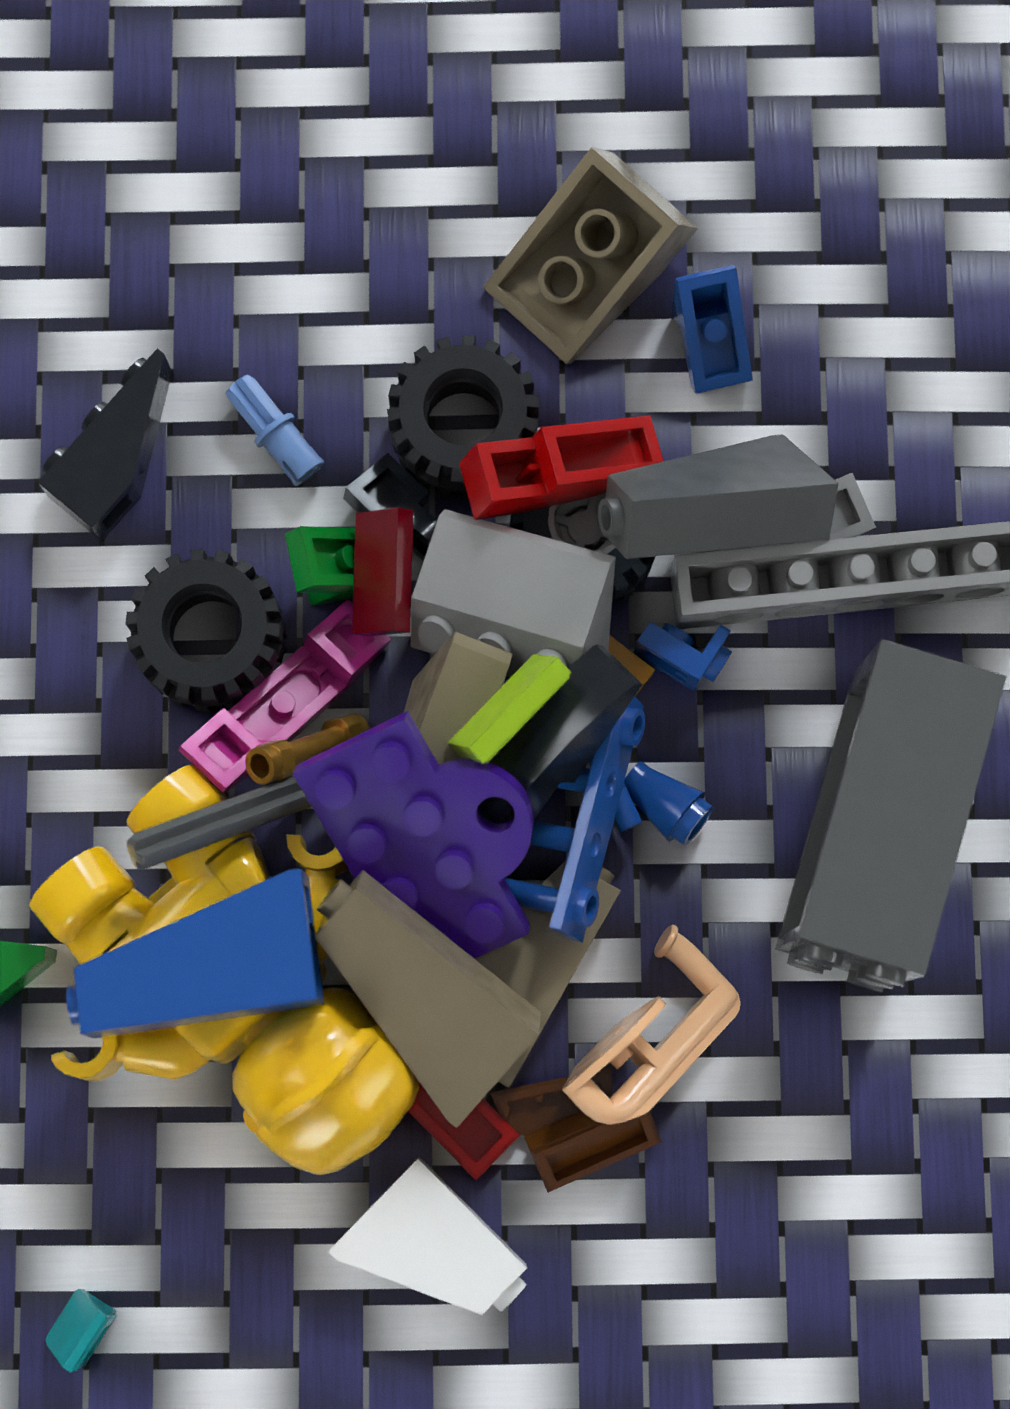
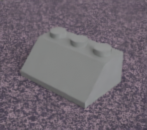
(511, 591)

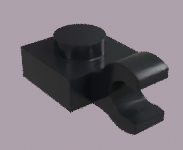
(392, 486)

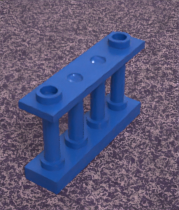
(577, 899)

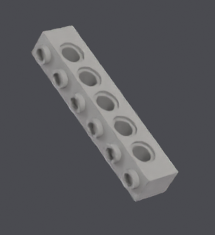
(841, 575)

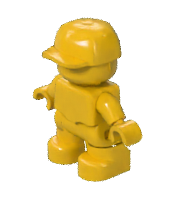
(310, 1079)

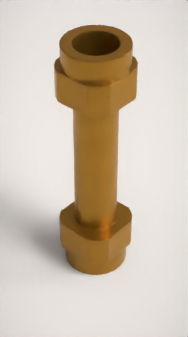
(279, 758)

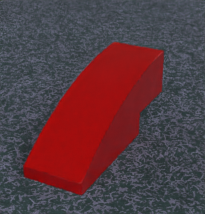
(555, 465)

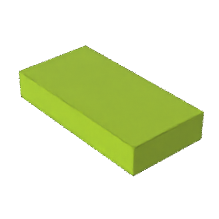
(510, 708)

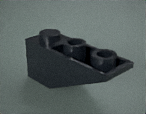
(109, 461)

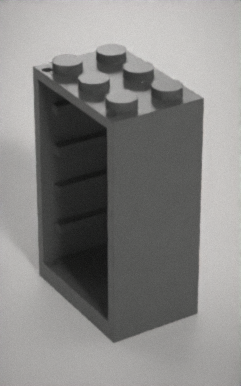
(890, 817)

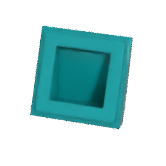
(79, 1330)

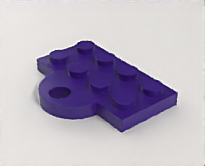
(423, 830)

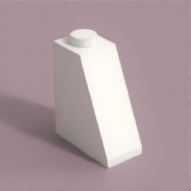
(433, 1244)

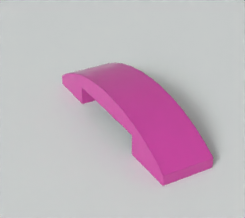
(285, 700)

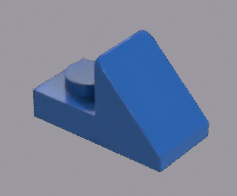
(712, 328)

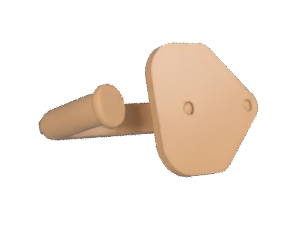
(672, 1056)

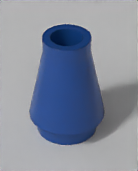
(669, 804)

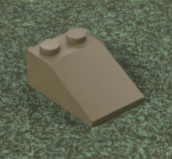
(589, 254)

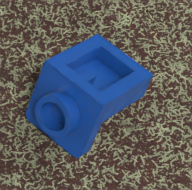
(673, 653)

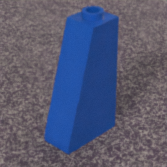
(216, 964)

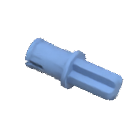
(274, 430)

